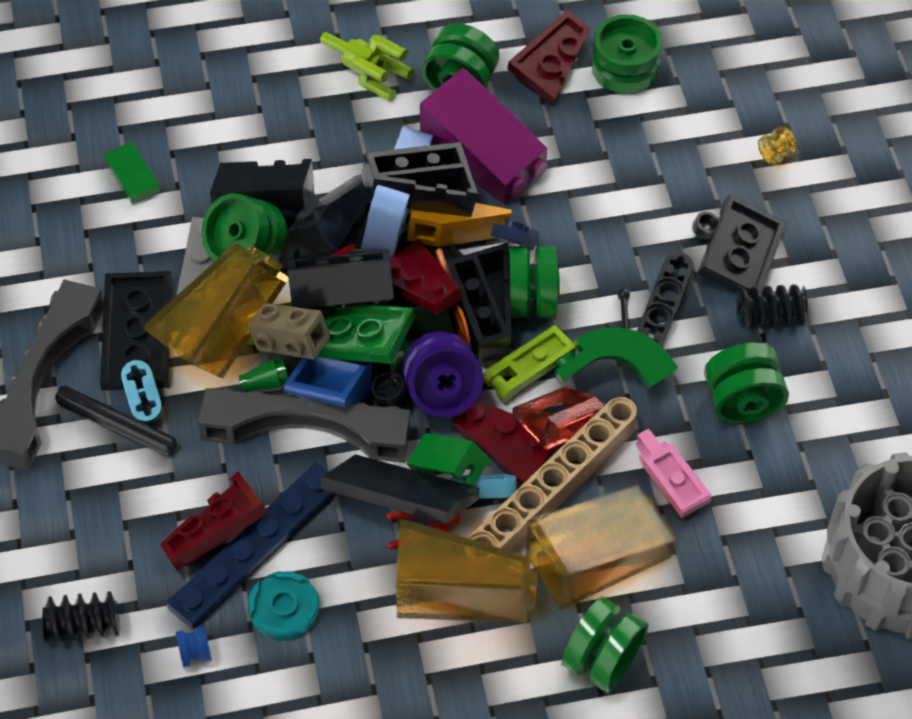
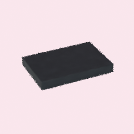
(741, 246)

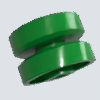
(458, 48)
(626, 54)
(244, 222)
(535, 282)
(746, 383)
(604, 644)

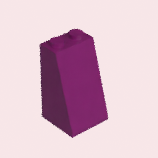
(495, 143)

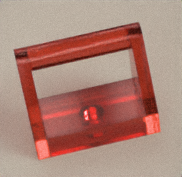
(560, 427)

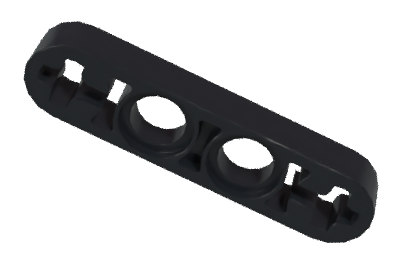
(664, 306)

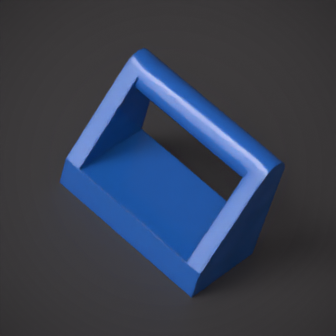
(331, 381)

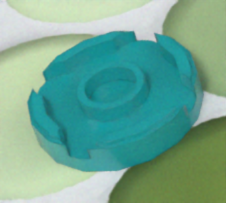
(283, 606)

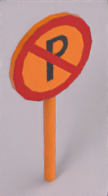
(458, 317)

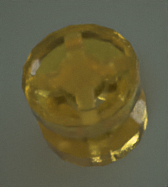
(777, 145)

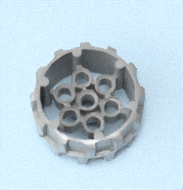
(871, 589)

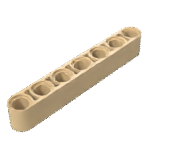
(562, 472)

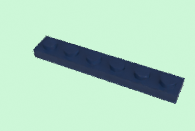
(250, 549)

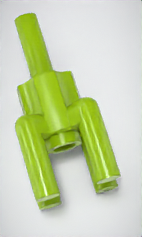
(370, 61)

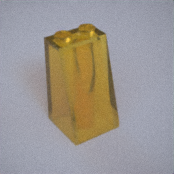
(212, 313)
(597, 544)
(460, 578)

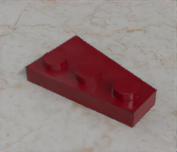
(550, 56)
(422, 279)
(502, 439)
(223, 518)

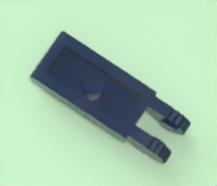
(516, 233)

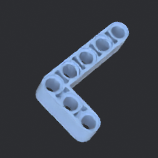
(389, 206)

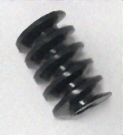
(771, 305)
(80, 616)

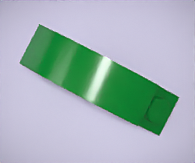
(632, 348)

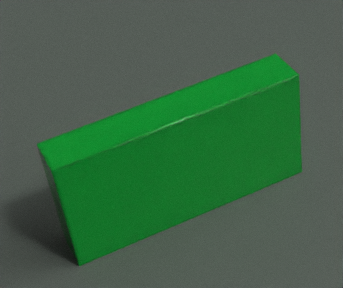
(131, 172)

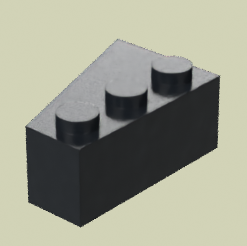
(431, 174)
(283, 185)
(340, 279)
(485, 299)

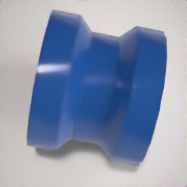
(193, 646)

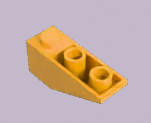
(447, 229)

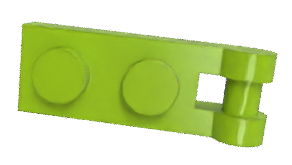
(528, 363)

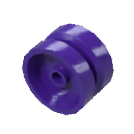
(423, 370)

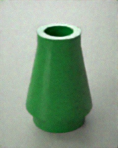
(266, 377)

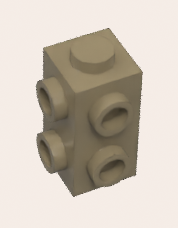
(289, 330)

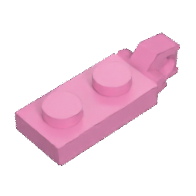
(672, 474)

